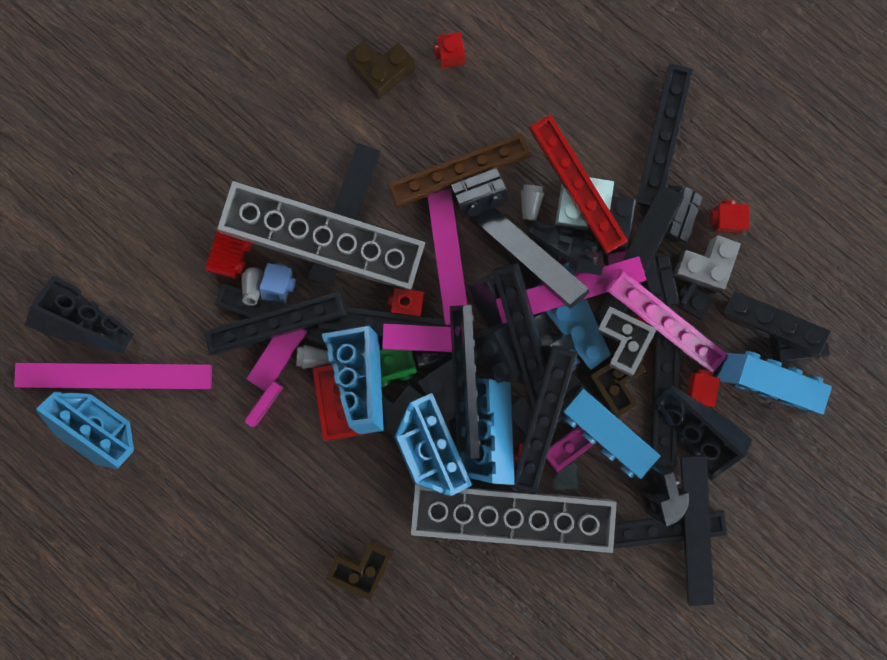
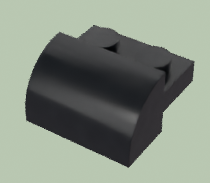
(663, 496)

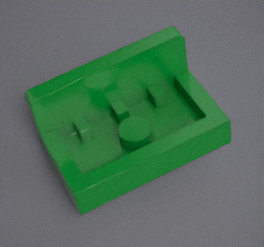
(396, 365)

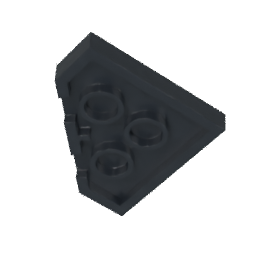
(575, 246)

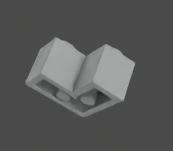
(709, 270)
(633, 339)

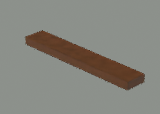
(458, 169)

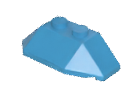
(88, 427)
(430, 448)

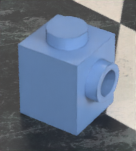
(277, 283)

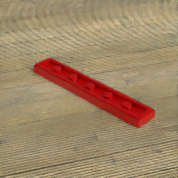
(578, 184)

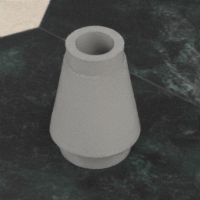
(531, 201)
(251, 283)
(311, 357)

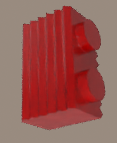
(228, 256)

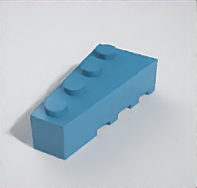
(583, 329)
(358, 376)
(774, 382)
(494, 433)
(610, 433)

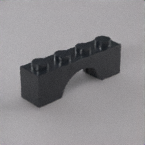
(791, 329)

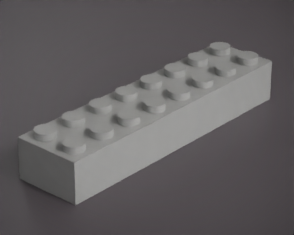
(320, 236)
(516, 518)

